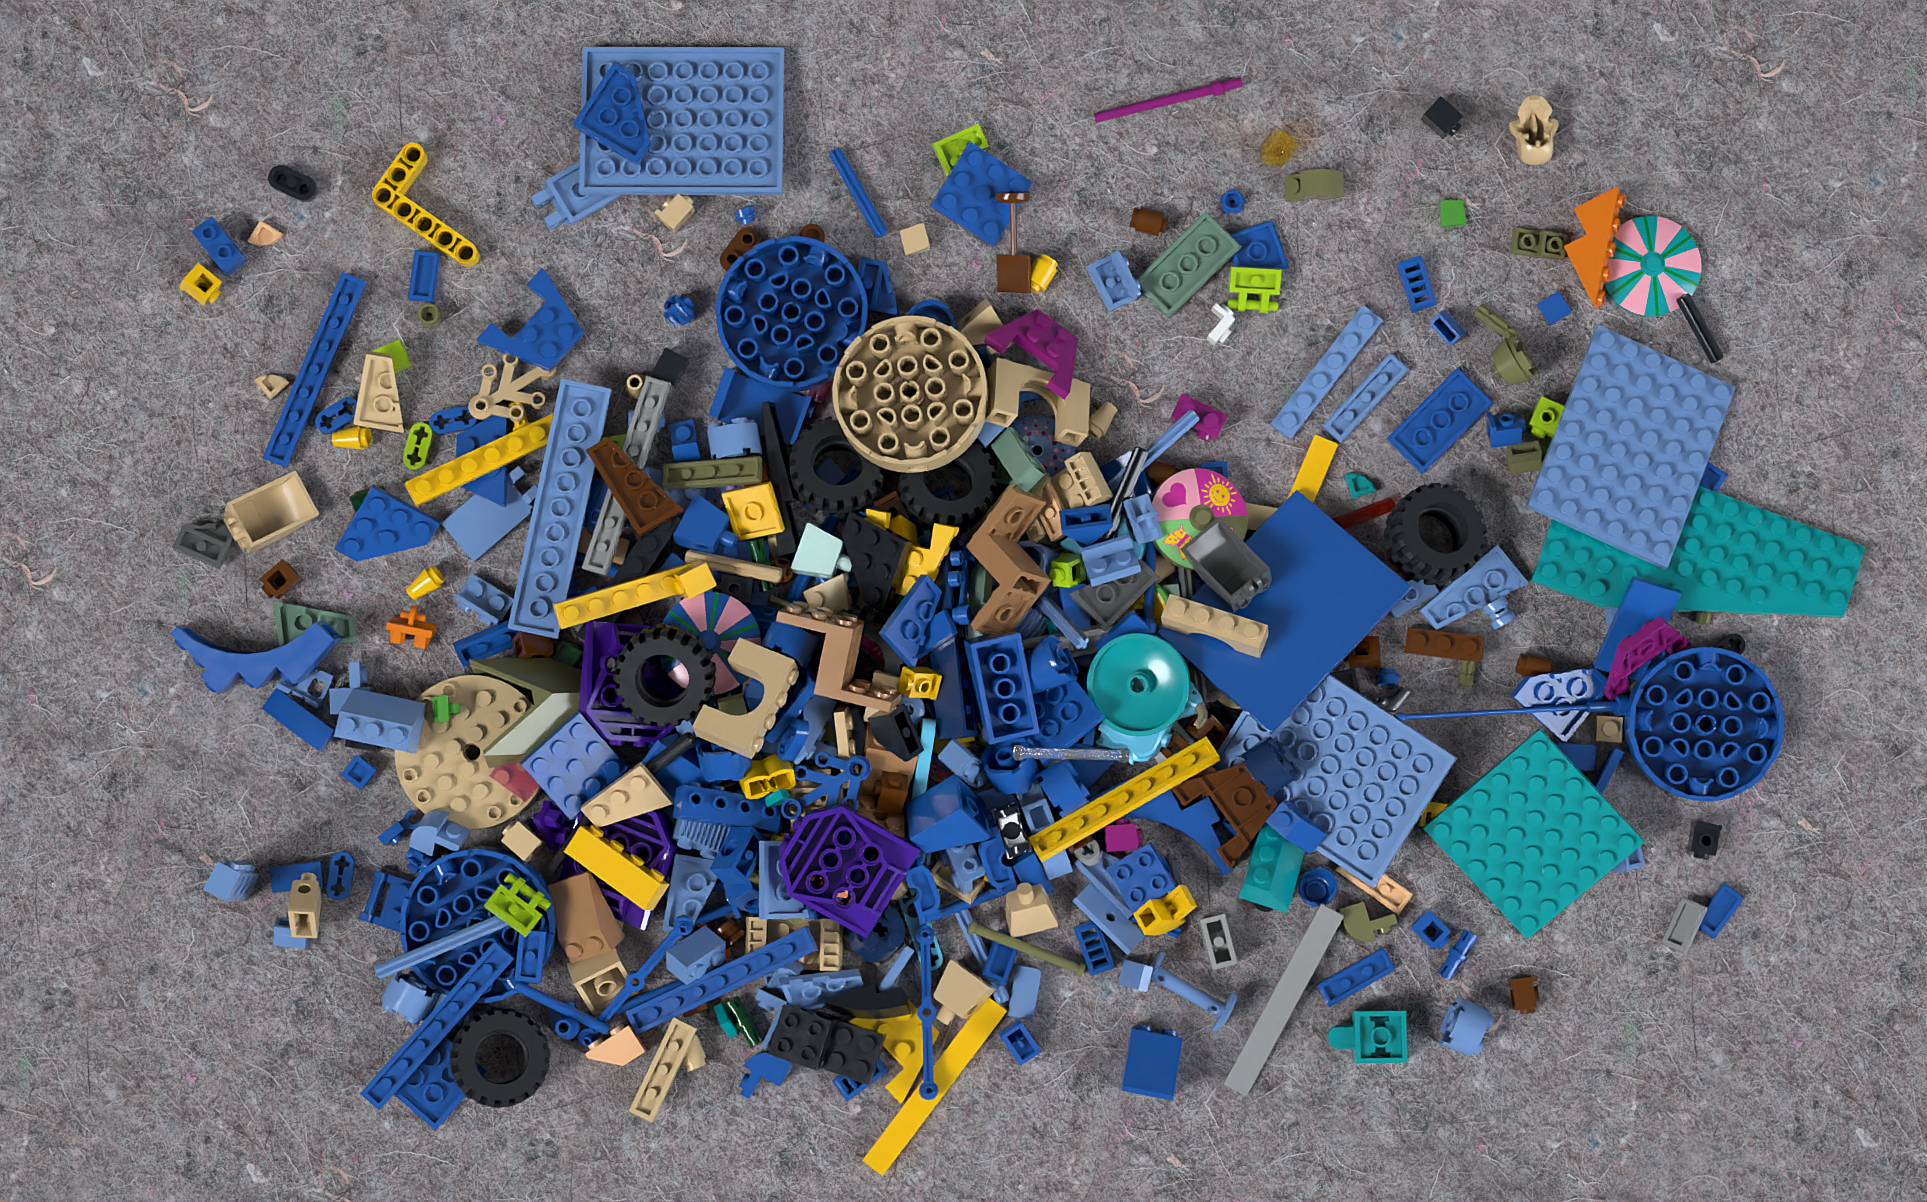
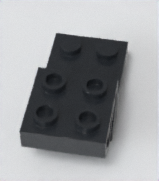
(826, 1043)

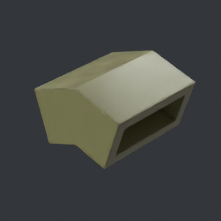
(1524, 457)

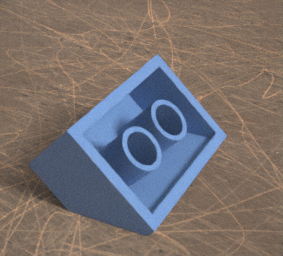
(381, 720)

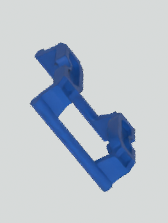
(997, 873)

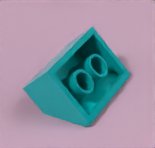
(1271, 870)

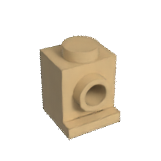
(676, 211)

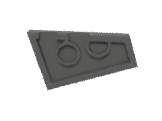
(1111, 599)

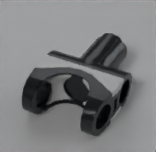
(1011, 830)

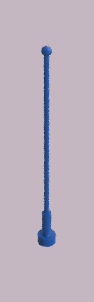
(1617, 705)

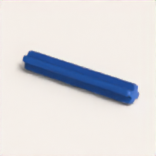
(858, 192)

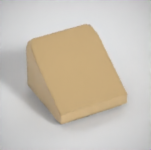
(915, 239)

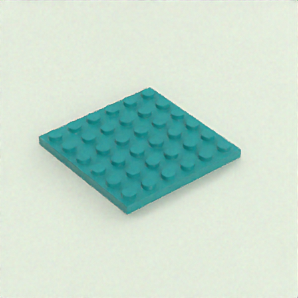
(1533, 833)

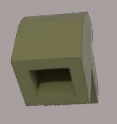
(1314, 184)
(1359, 927)

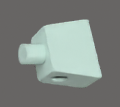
(820, 554)

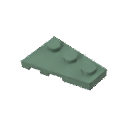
(295, 620)

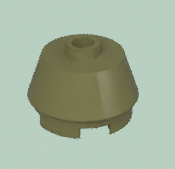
(1513, 361)

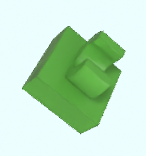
(443, 709)

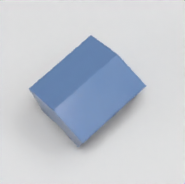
(283, 937)
(772, 978)

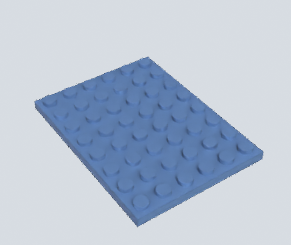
(708, 120)
(1631, 447)
(1358, 776)

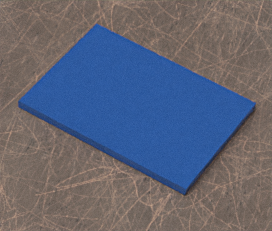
(1317, 610)

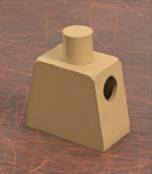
(979, 324)
(305, 899)
(1029, 910)
(960, 992)

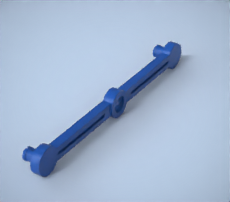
(682, 926)
(928, 1089)

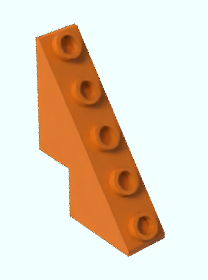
(1592, 251)

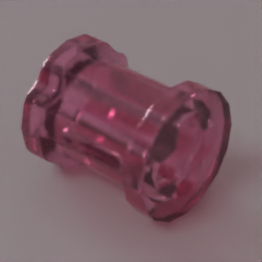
(818, 394)

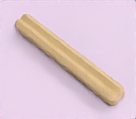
(736, 566)

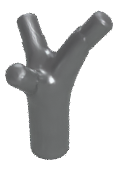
(1175, 873)

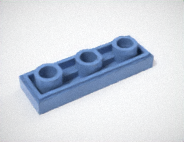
(1108, 918)

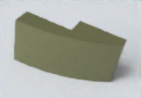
(1538, 244)

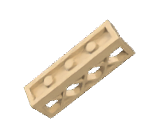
(663, 1069)

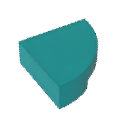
(1359, 485)
(777, 798)
(724, 1020)

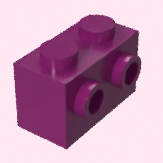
(1209, 421)
(1122, 836)

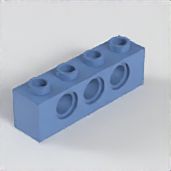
(232, 880)

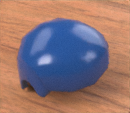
(1317, 887)

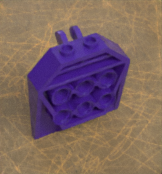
(611, 718)
(640, 831)
(815, 836)

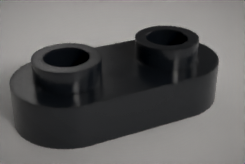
(293, 183)

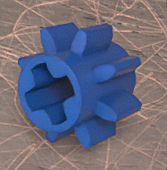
(679, 309)
(418, 860)

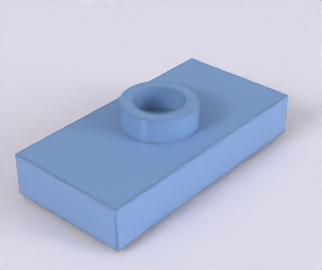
(1418, 594)

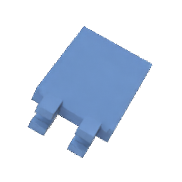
(565, 195)
(483, 524)

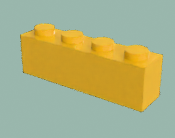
(616, 867)

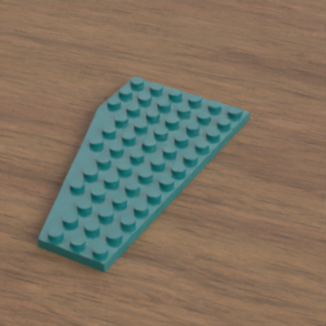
(1724, 561)

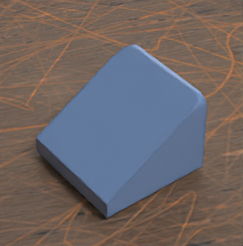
(1633, 861)

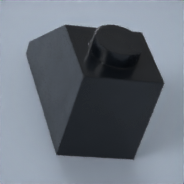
(896, 732)

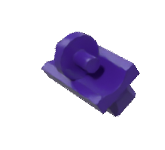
(550, 825)

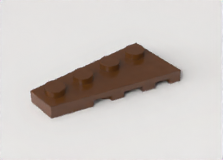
(637, 495)

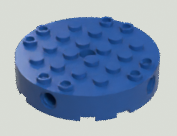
(769, 283)
(1742, 730)
(450, 897)

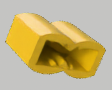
(767, 777)

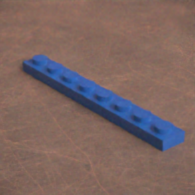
(314, 370)
(722, 980)
(437, 1025)

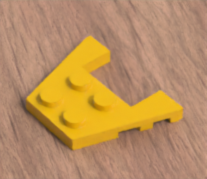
(920, 559)
(904, 1043)

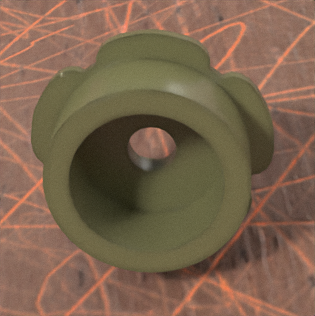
(429, 308)

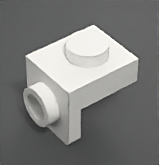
(1221, 331)

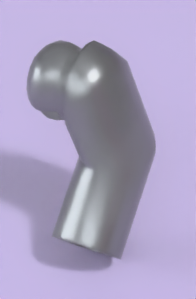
(1392, 703)

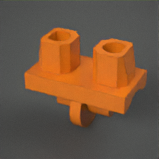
(411, 623)

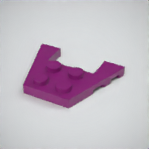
(1045, 341)
(1639, 649)

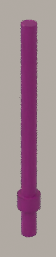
(1216, 88)

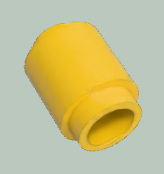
(1042, 273)

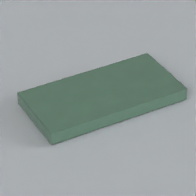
(1188, 264)

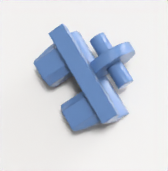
(1143, 519)

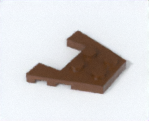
(1239, 800)

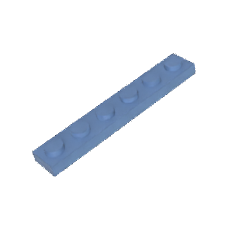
(1326, 372)

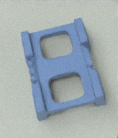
(301, 689)

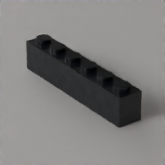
(641, 562)

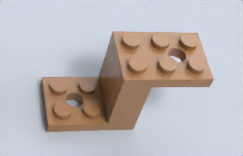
(1008, 562)
(839, 656)
(882, 760)

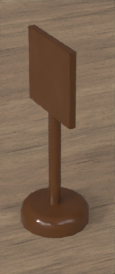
(1013, 269)

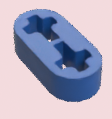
(335, 410)
(453, 427)
(793, 739)
(334, 874)

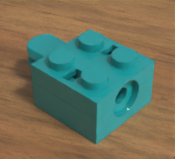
(1372, 1036)

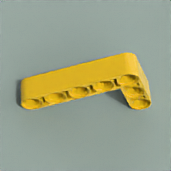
(418, 214)

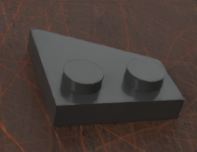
(205, 543)

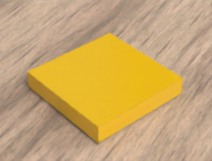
(753, 511)

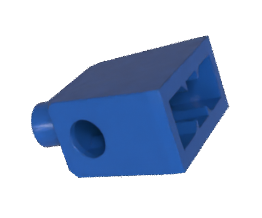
(704, 527)

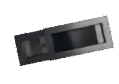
(870, 1003)

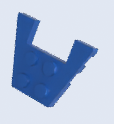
(545, 336)

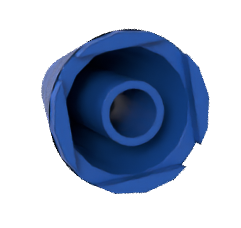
(1050, 665)

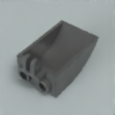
(1227, 565)

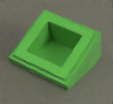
(1451, 213)

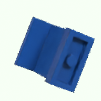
(743, 397)

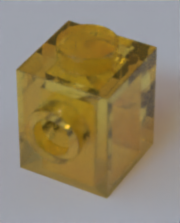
(1275, 139)

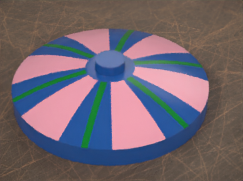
(720, 623)

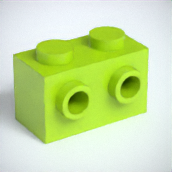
(1545, 418)

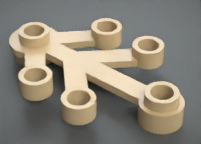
(507, 391)

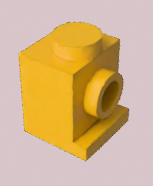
(201, 277)
(919, 682)

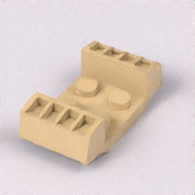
(1077, 487)
(826, 932)

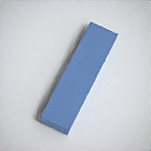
(1365, 397)

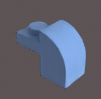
(357, 677)
(437, 830)

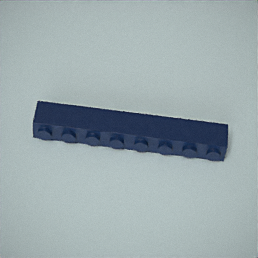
(955, 697)

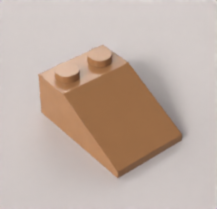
(583, 917)

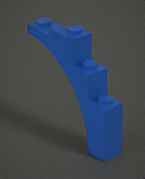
(226, 665)
(1192, 820)

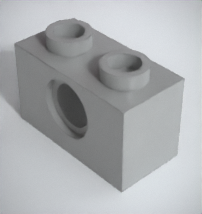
(1217, 941)

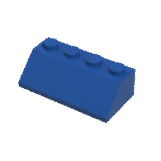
(1001, 686)

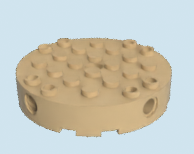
(917, 430)
(441, 771)

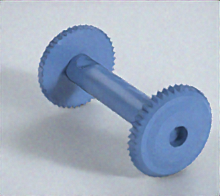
(1193, 993)

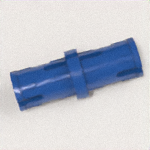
(1457, 955)

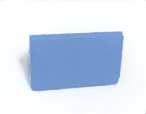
(1024, 992)

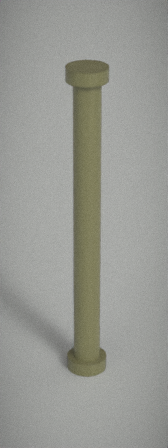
(1026, 948)

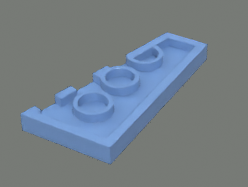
(1487, 580)

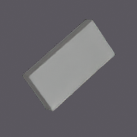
(1684, 925)

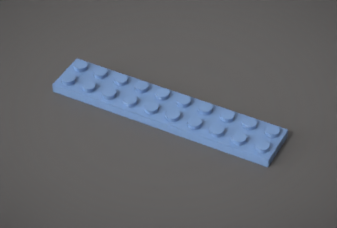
(559, 508)

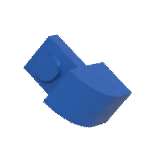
(763, 1066)

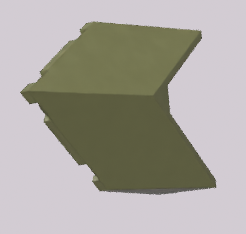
(555, 700)

